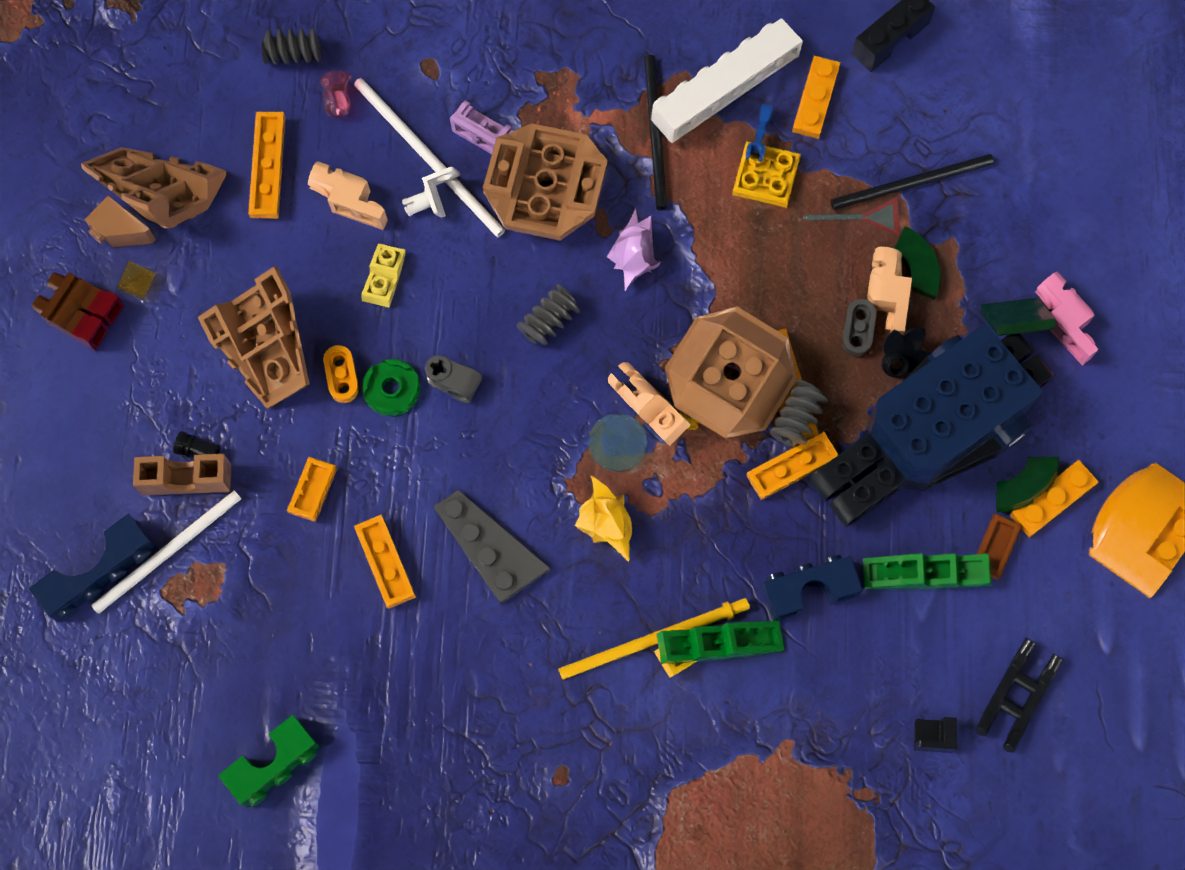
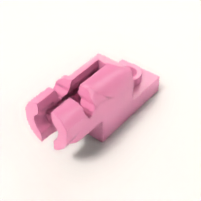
(1071, 317)

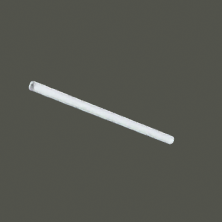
(428, 156)

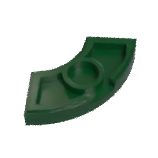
(921, 263)
(1028, 485)

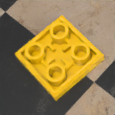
(767, 180)

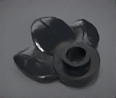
(906, 349)

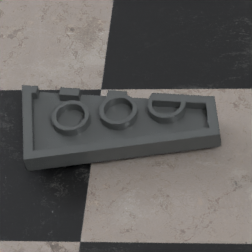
(494, 553)

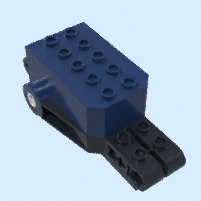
(939, 422)

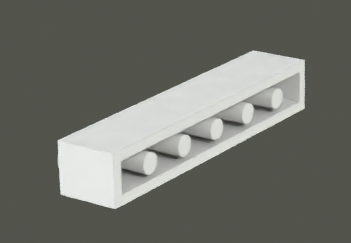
(726, 80)

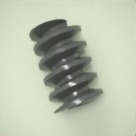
(291, 46)
(548, 316)
(798, 413)

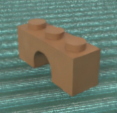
(162, 477)

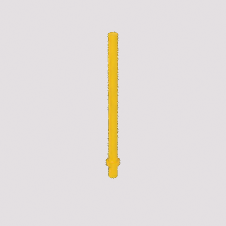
(726, 611)

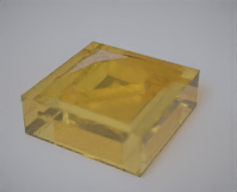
(135, 280)

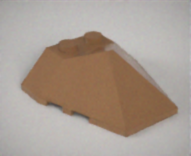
(156, 187)
(261, 338)

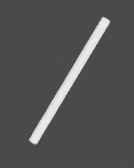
(166, 552)

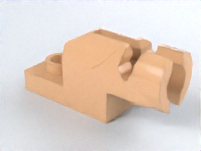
(347, 195)
(888, 288)
(650, 404)

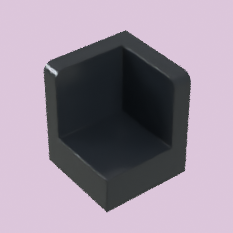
(935, 735)

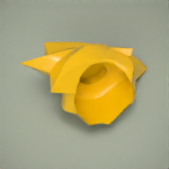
(606, 519)

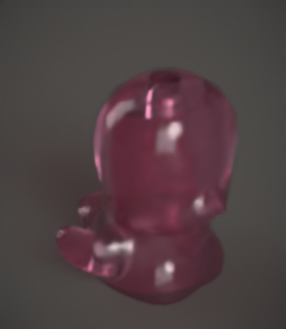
(335, 97)

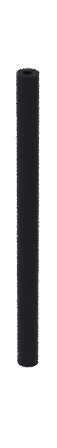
(655, 135)
(913, 181)

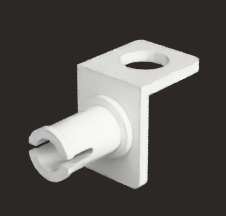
(430, 196)

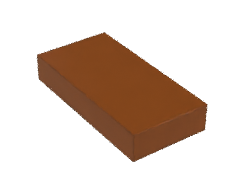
(999, 542)

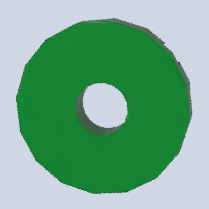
(402, 399)

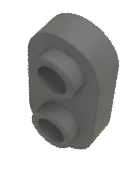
(859, 329)

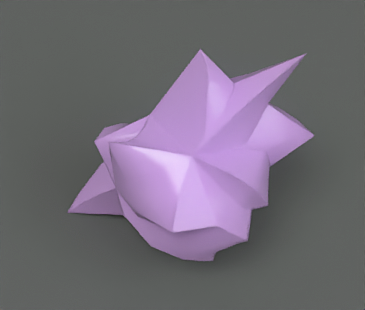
(634, 250)

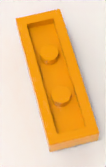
(816, 97)
(791, 466)
(1064, 492)
(384, 561)

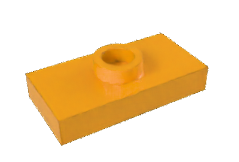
(312, 489)

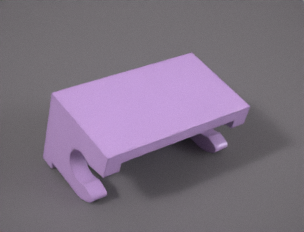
(477, 127)

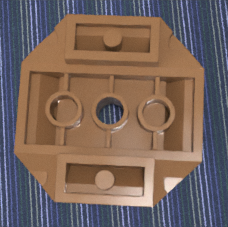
(540, 155)
(723, 404)

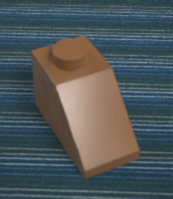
(117, 226)

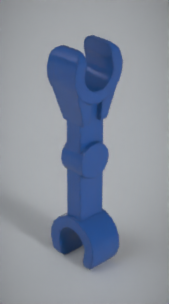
(764, 120)

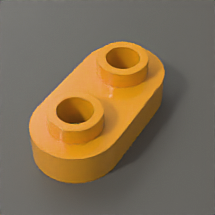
(341, 375)

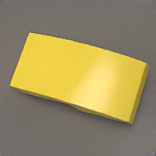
(384, 275)

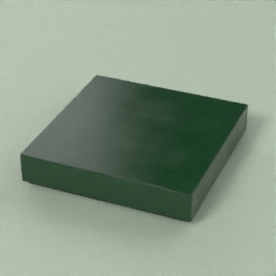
(1018, 316)

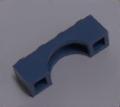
(124, 547)

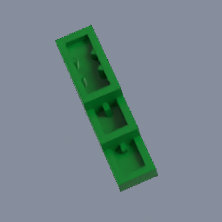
(927, 572)
(720, 642)

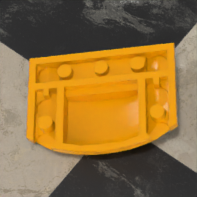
(1142, 528)

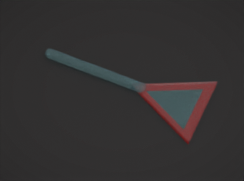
(883, 216)

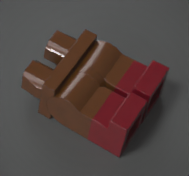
(78, 309)

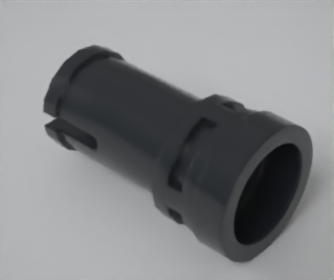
(189, 446)

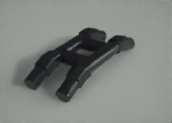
(1037, 689)

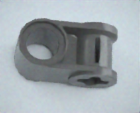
(457, 380)

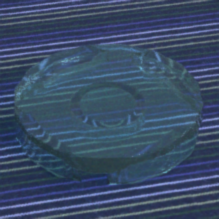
(617, 442)

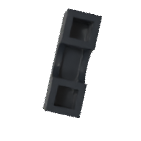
(880, 38)

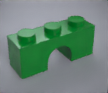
(293, 748)

